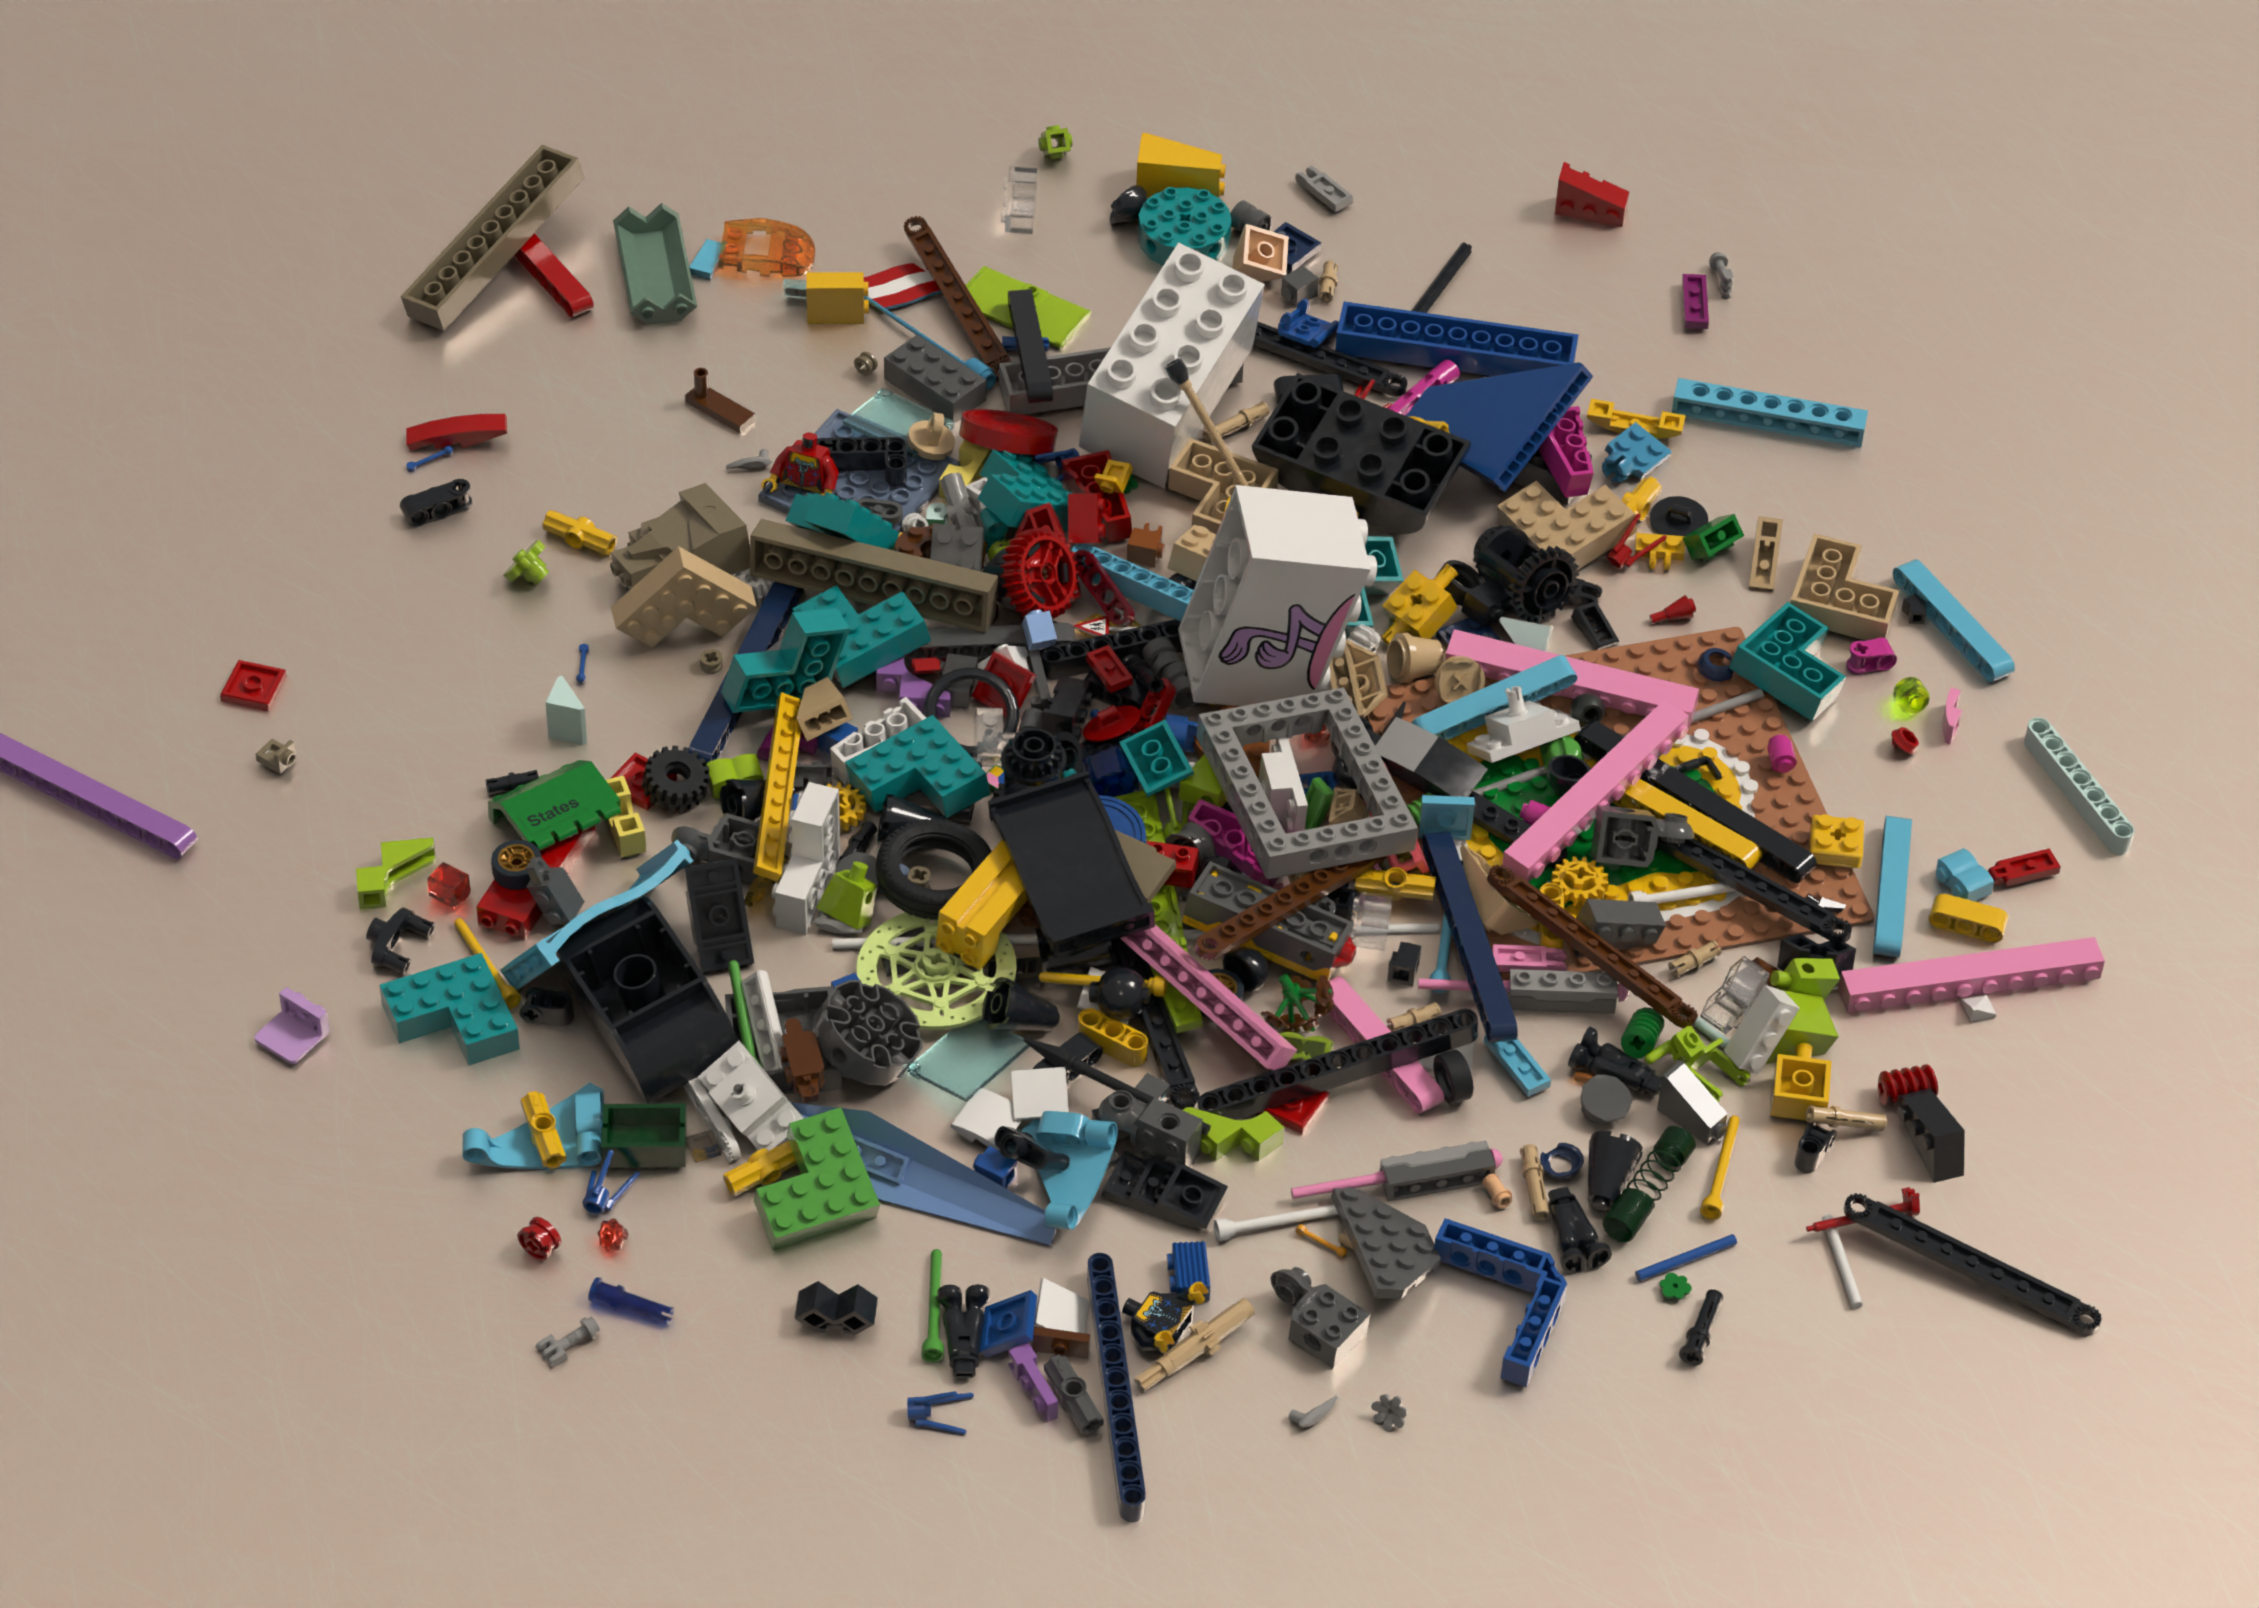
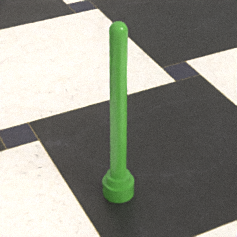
(741, 1008)
(933, 1348)

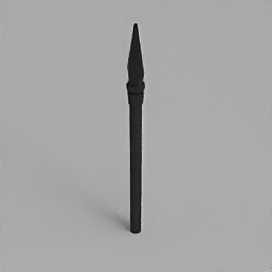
(1060, 1057)

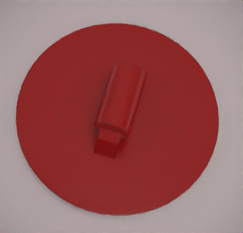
(1111, 723)

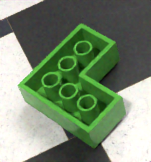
(831, 1187)

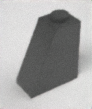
(1691, 1104)

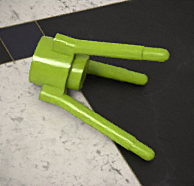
(1174, 825)

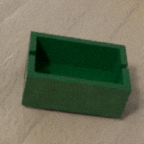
(644, 1135)

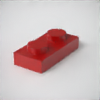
(1109, 668)

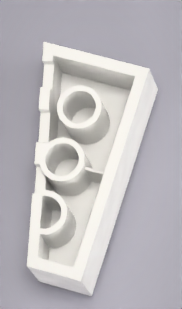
(875, 732)

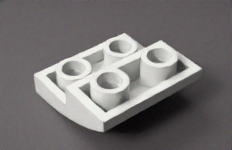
(983, 1117)

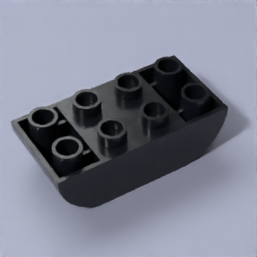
(1361, 451)
(646, 998)

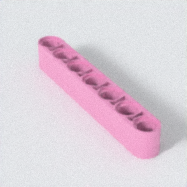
(1363, 1024)

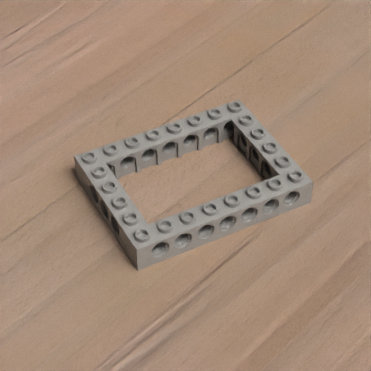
(1282, 854)

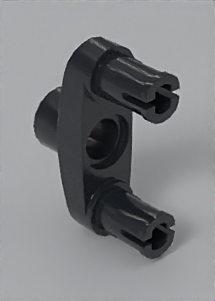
(387, 934)
(1028, 1151)

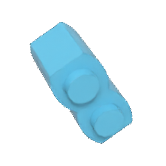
(1964, 876)

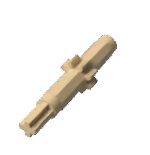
(1203, 1339)

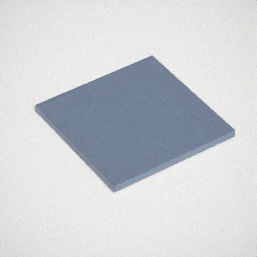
(913, 496)

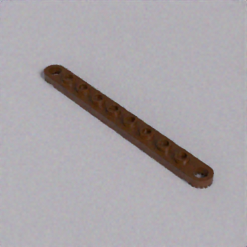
(956, 294)
(1278, 907)
(1592, 946)

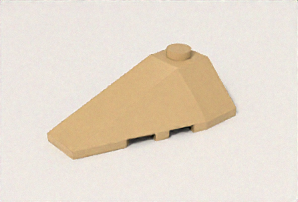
(1494, 908)

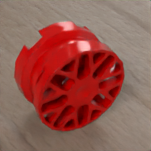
(539, 1238)

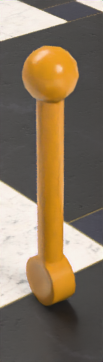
(1302, 1230)

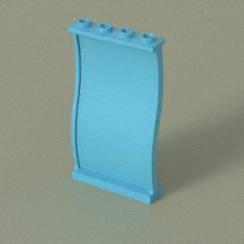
(543, 954)

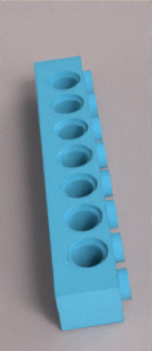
(1769, 412)

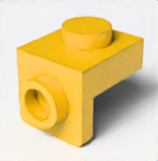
(1114, 476)

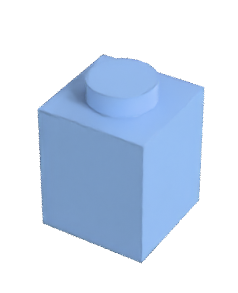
(1039, 630)

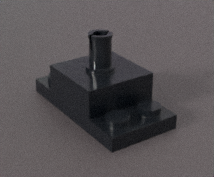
(718, 914)

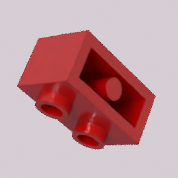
(1085, 518)
(1186, 863)

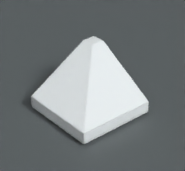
(1978, 1008)

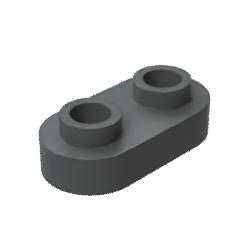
(888, 510)

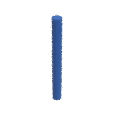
(1686, 1257)

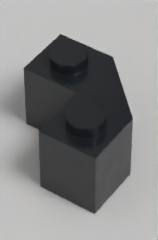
(1803, 947)
(823, 1308)

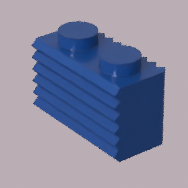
(1188, 1266)

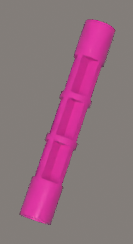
(1443, 373)

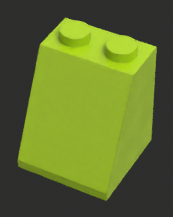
(1809, 1026)

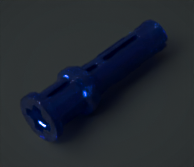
(618, 1297)

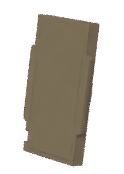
(1147, 865)

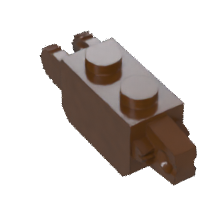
(802, 1060)

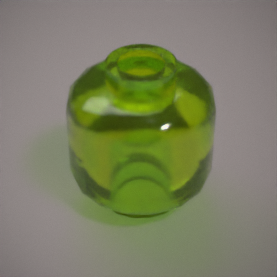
(1911, 695)

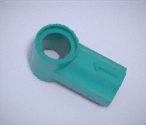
(993, 528)

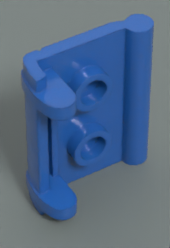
(1305, 328)

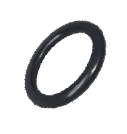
(974, 674)

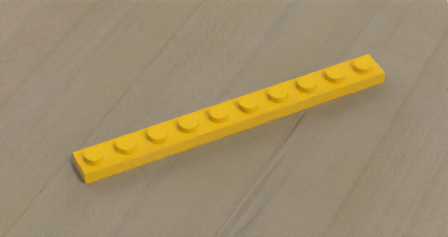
(778, 789)

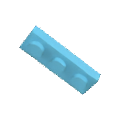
(1520, 1065)

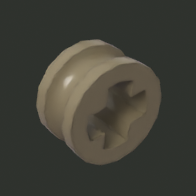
(865, 363)
(706, 664)

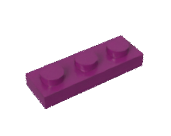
(1695, 301)

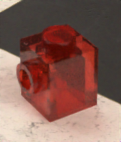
(449, 885)

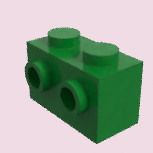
(1713, 537)

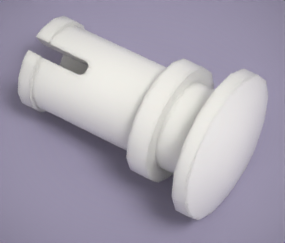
(913, 520)

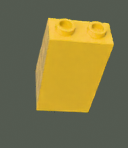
(1177, 165)

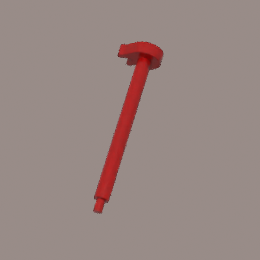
(1910, 1206)

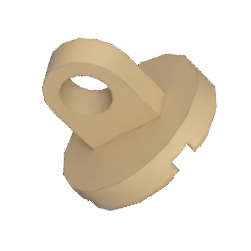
(931, 438)
(1458, 678)

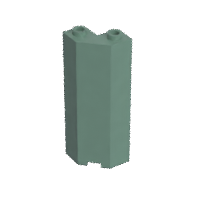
(655, 265)

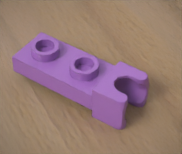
(1025, 1369)

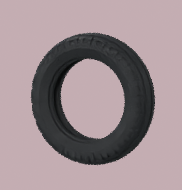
(917, 836)

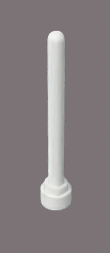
(1679, 894)
(1227, 1228)

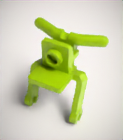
(1692, 1051)

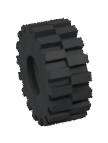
(671, 793)

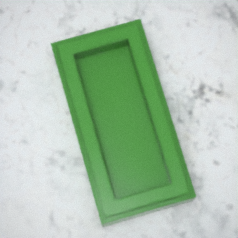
(1318, 800)

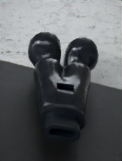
(1613, 1062)
(1575, 1234)
(963, 1328)

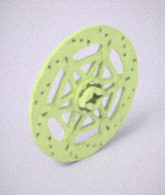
(931, 969)

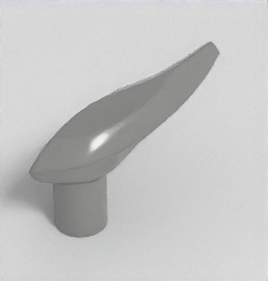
(752, 462)
(834, 926)
(1313, 1416)

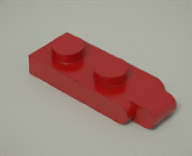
(2025, 868)

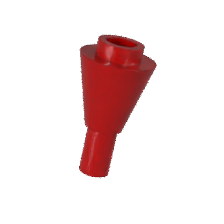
(1680, 609)

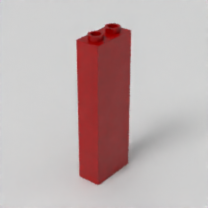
(516, 910)

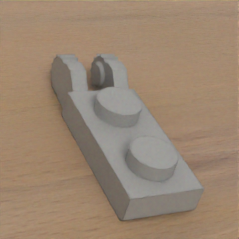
(1324, 188)

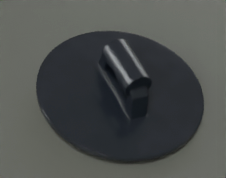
(1677, 516)

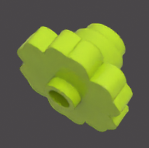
(528, 564)

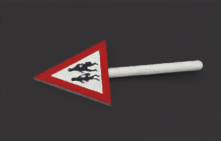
(1098, 626)

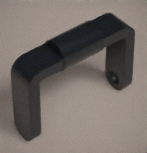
(1697, 763)

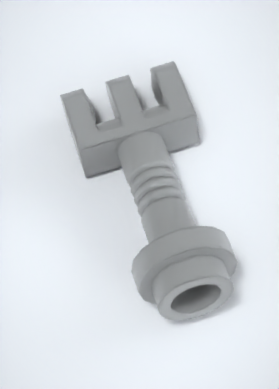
(1718, 262)
(554, 1350)

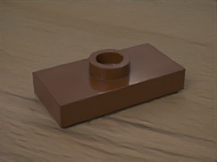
(1061, 1342)

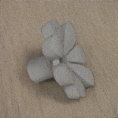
(1389, 1411)

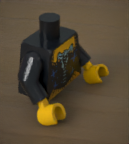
(1163, 1317)

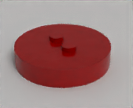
(1008, 431)

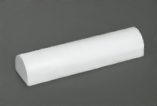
(764, 1019)

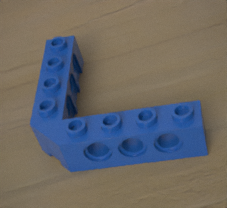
(1518, 1267)

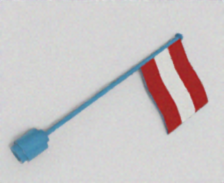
(907, 285)

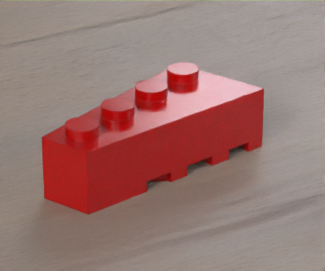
(1079, 477)

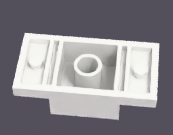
(1520, 728)
(1283, 786)
(750, 1097)

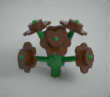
(1294, 993)

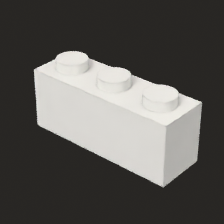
(1761, 1029)

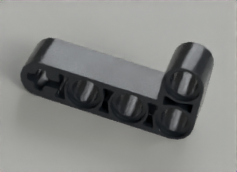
(870, 454)

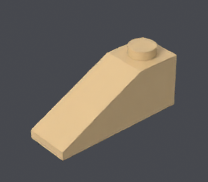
(1765, 553)

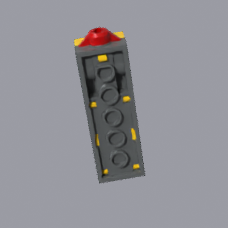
(1306, 942)

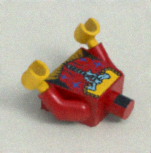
(805, 467)

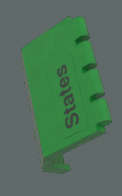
(557, 804)

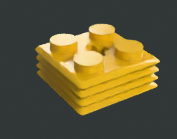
(1837, 840)

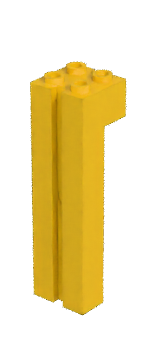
(981, 909)

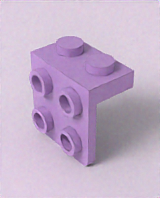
(295, 1028)

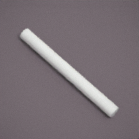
(1843, 1265)

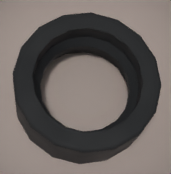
(1466, 576)
(1453, 1076)

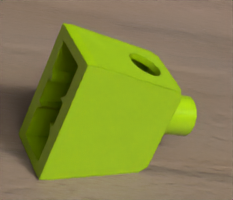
(1202, 785)
(850, 897)
(1807, 976)

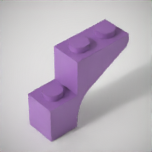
(896, 678)

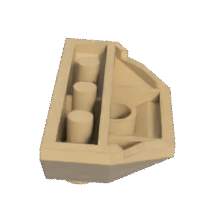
(1361, 677)

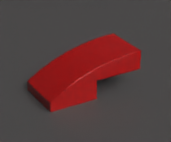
(925, 666)

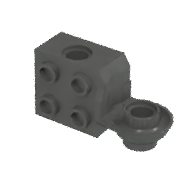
(1631, 835)
(729, 839)
(1155, 1128)
(1322, 1318)

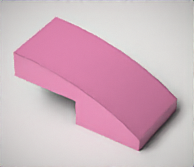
(1951, 715)

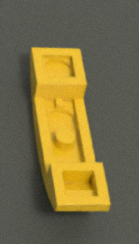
(1604, 415)

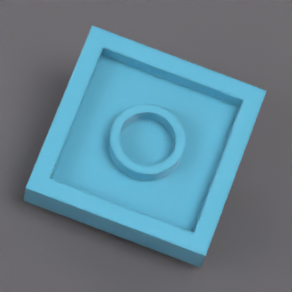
(1447, 814)

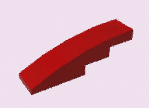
(464, 429)

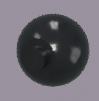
(1120, 993)

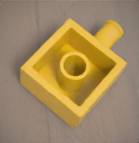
(1800, 1083)

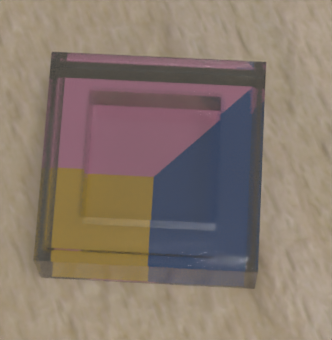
(703, 1146)

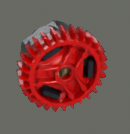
(1035, 573)

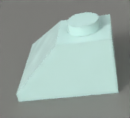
(1528, 633)

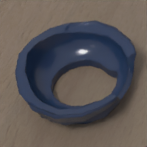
(1711, 671)
(1567, 1152)

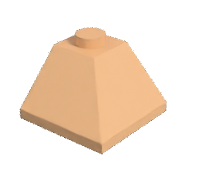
(1261, 254)

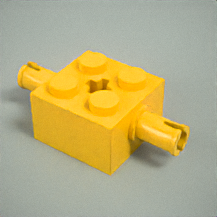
(1420, 605)

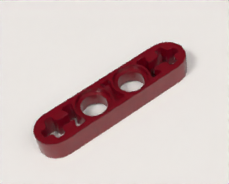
(1105, 585)

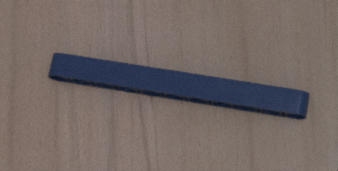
(762, 635)
(1470, 937)
(1116, 1388)

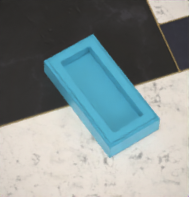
(706, 260)

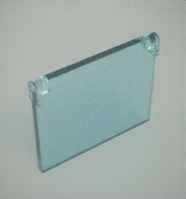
(889, 417)
(967, 1059)

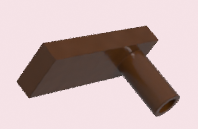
(718, 405)

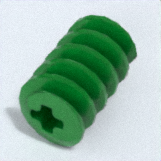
(1642, 1032)

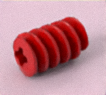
(1906, 1082)

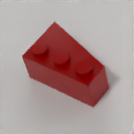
(1590, 199)

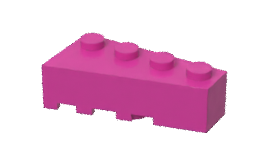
(1567, 455)
(1229, 839)

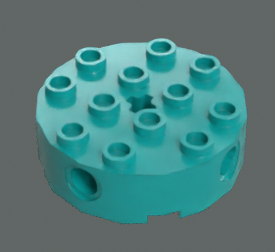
(1184, 217)

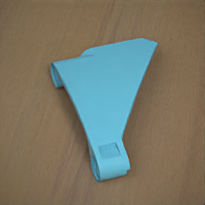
(577, 1125)
(1089, 1148)

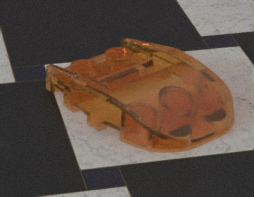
(789, 250)

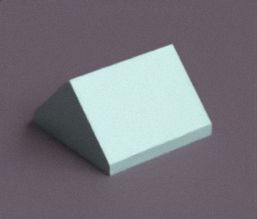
(565, 714)

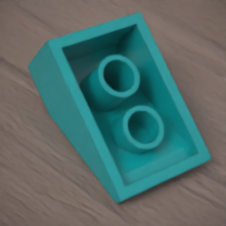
(1156, 758)

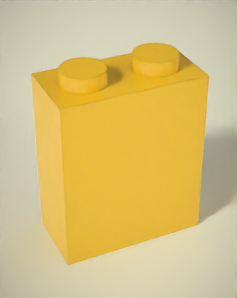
(836, 297)

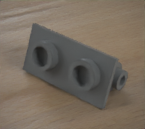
(816, 773)

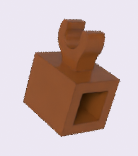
(1145, 546)

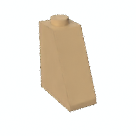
(821, 709)

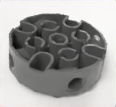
(867, 1033)

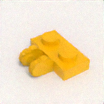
(1671, 549)

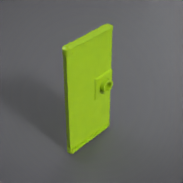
(1056, 316)

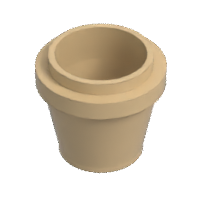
(1413, 657)

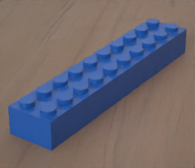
(1431, 338)

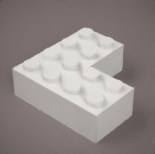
(812, 857)

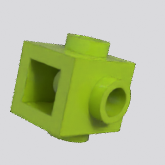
(1063, 140)

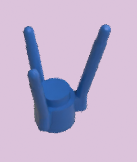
(1057, 457)
(597, 1196)
(921, 1407)

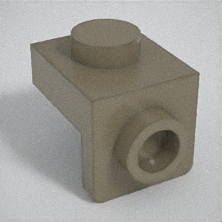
(277, 756)

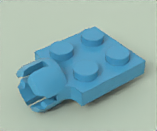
(1634, 454)

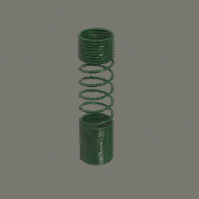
(1634, 1205)

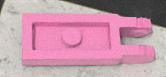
(1528, 958)

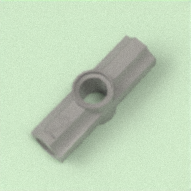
(960, 505)

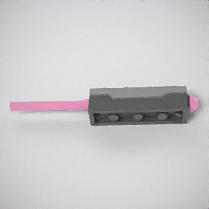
(1551, 990)
(1421, 1172)

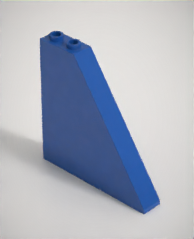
(1504, 415)

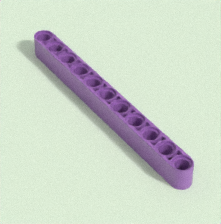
(95, 799)

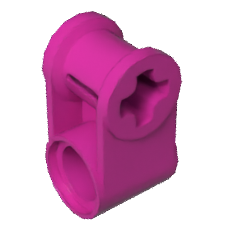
(1873, 656)

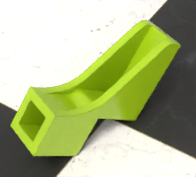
(398, 862)
(1256, 1135)

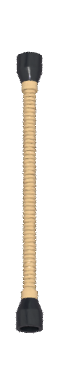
(1179, 374)

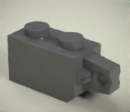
(553, 892)

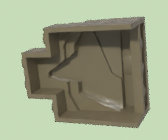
(697, 524)

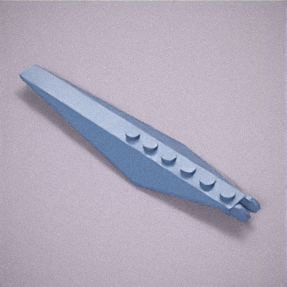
(927, 1180)

